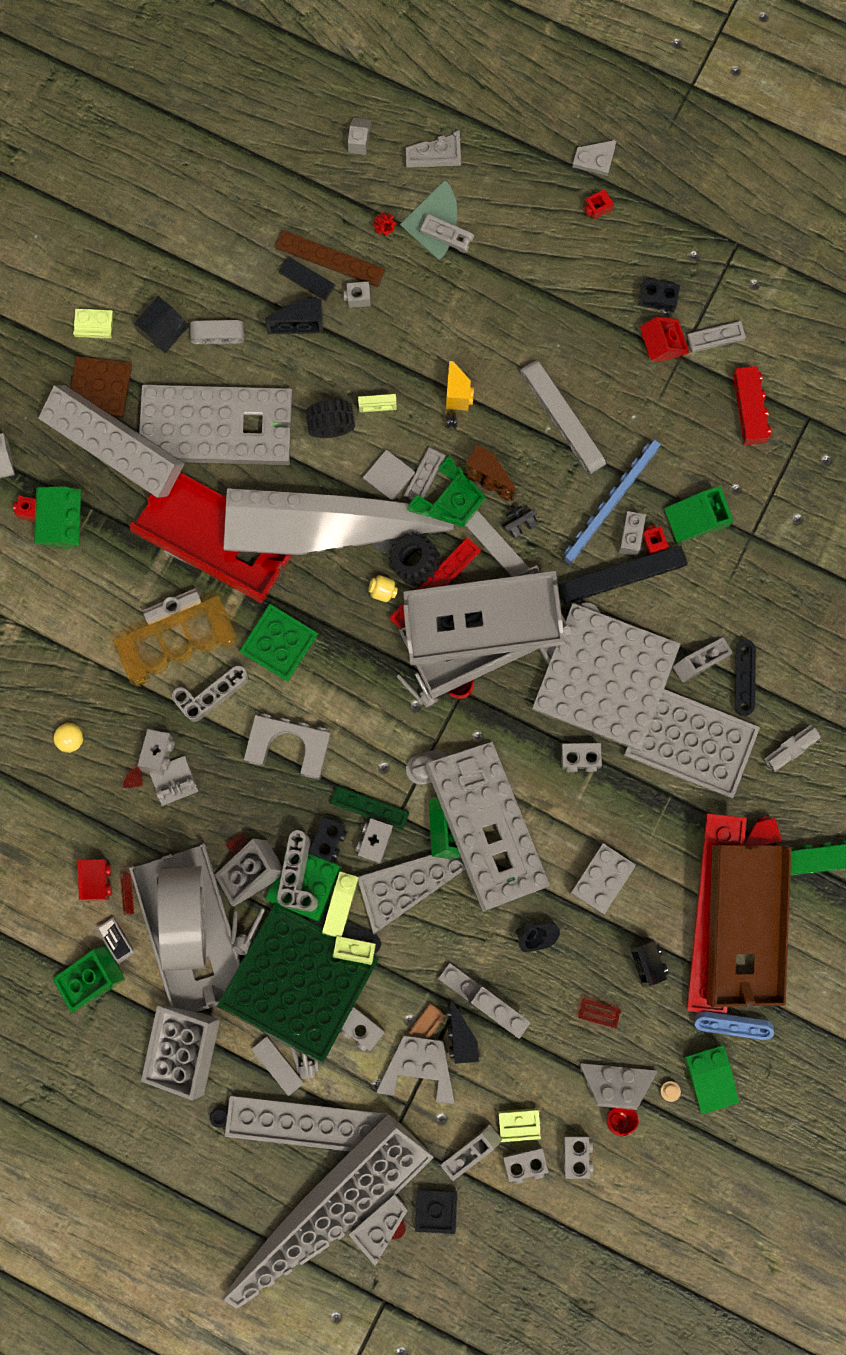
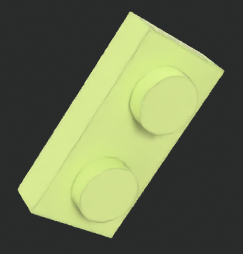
(354, 950)

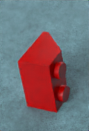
(664, 339)
(94, 880)

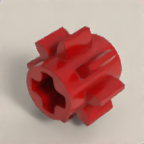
(384, 223)

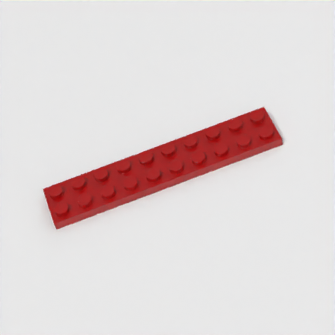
(718, 831)

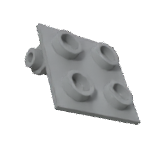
(175, 782)

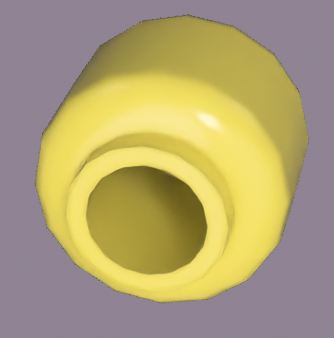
(382, 588)

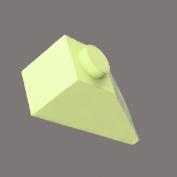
(340, 904)

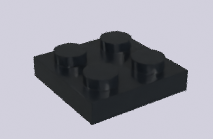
(436, 1211)

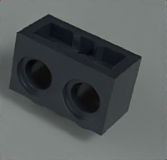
(659, 300)
(322, 838)

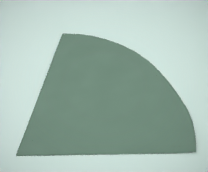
(440, 204)

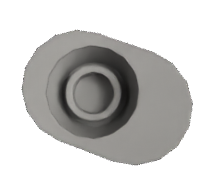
(416, 766)

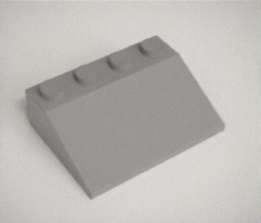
(180, 1051)

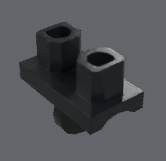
(527, 517)

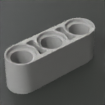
(217, 332)

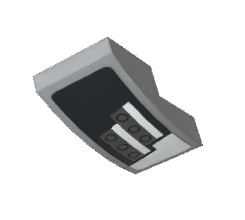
(115, 940)

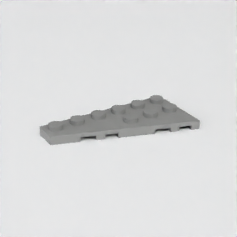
(400, 887)

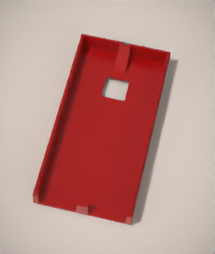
(193, 529)

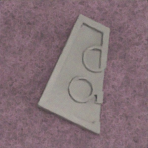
(436, 153)
(378, 1228)

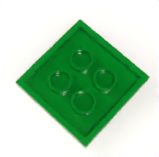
(278, 643)
(318, 880)

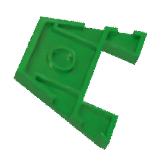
(456, 503)

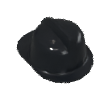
(537, 936)

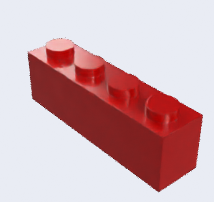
(750, 405)

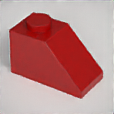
(763, 832)

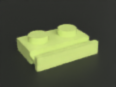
(93, 323)
(377, 403)
(519, 1125)

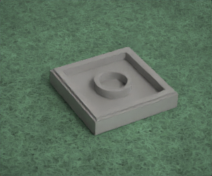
(389, 475)

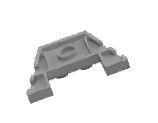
(419, 1059)

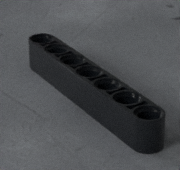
(623, 575)

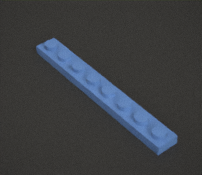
(615, 495)

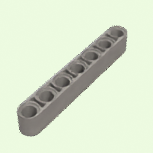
(562, 417)

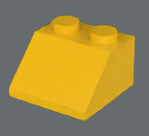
(458, 389)

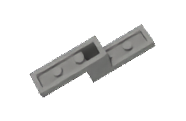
(484, 1000)

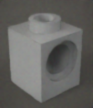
(360, 287)

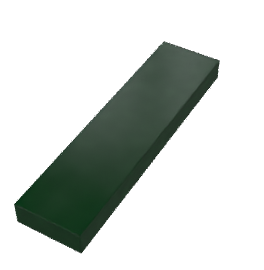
(369, 808)

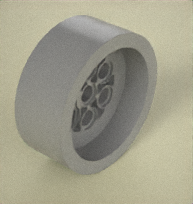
(182, 918)

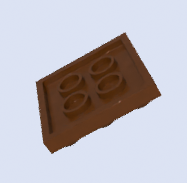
(103, 383)

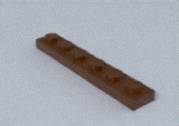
(330, 258)

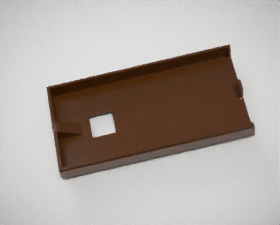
(749, 918)

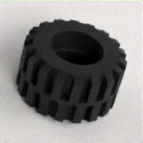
(330, 418)
(404, 549)

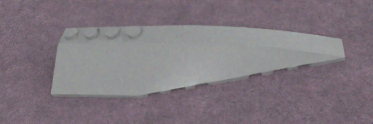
(315, 522)
(345, 1197)

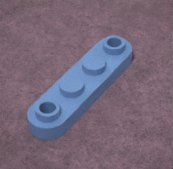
(734, 1025)

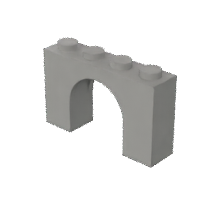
(266, 730)

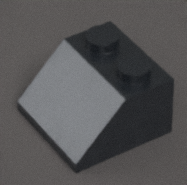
(161, 325)

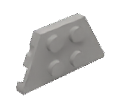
(617, 1085)

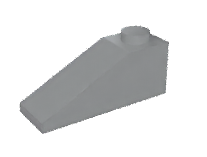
(702, 659)
(471, 1152)

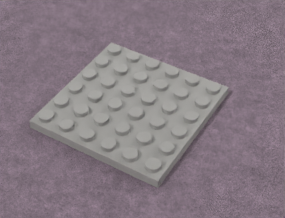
(606, 677)

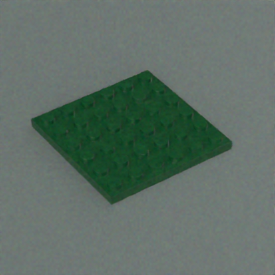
(295, 985)

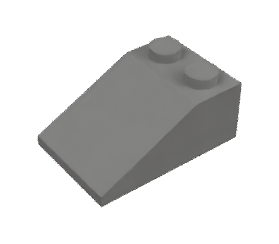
(249, 871)

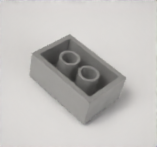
(602, 879)

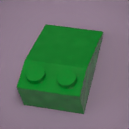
(88, 978)
(711, 1079)

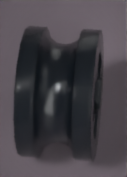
(451, 420)

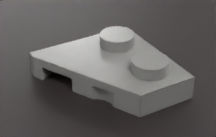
(595, 157)

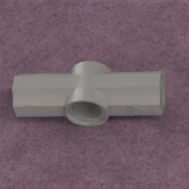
(160, 611)
(792, 748)

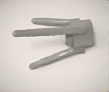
(425, 696)
(242, 943)
(307, 1069)

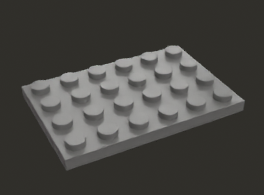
(697, 744)

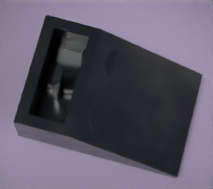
(464, 1042)

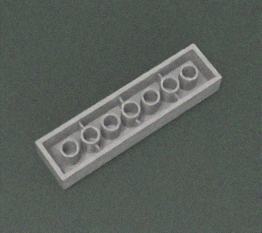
(111, 441)

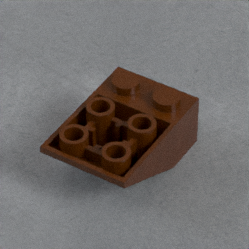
(487, 470)

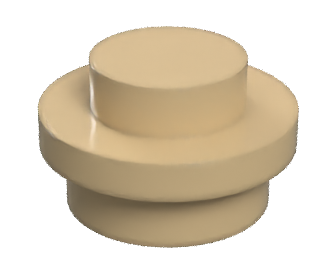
(670, 1091)

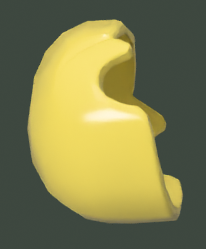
(68, 737)

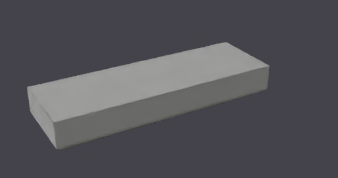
(716, 336)
(425, 474)
(277, 1066)

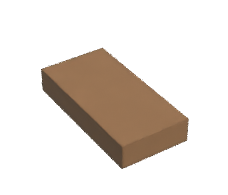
(427, 1022)

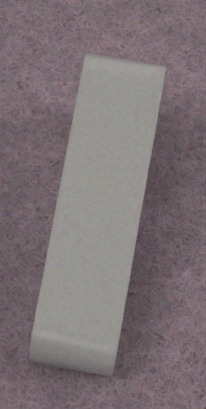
(212, 690)
(299, 870)

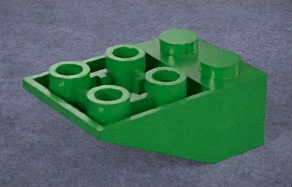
(699, 515)

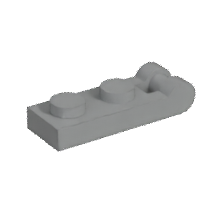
(446, 233)

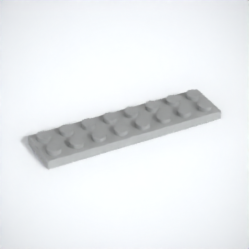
(299, 1123)

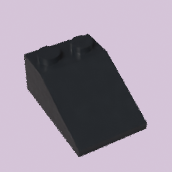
(298, 318)
(649, 964)

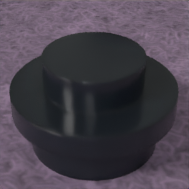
(219, 1117)

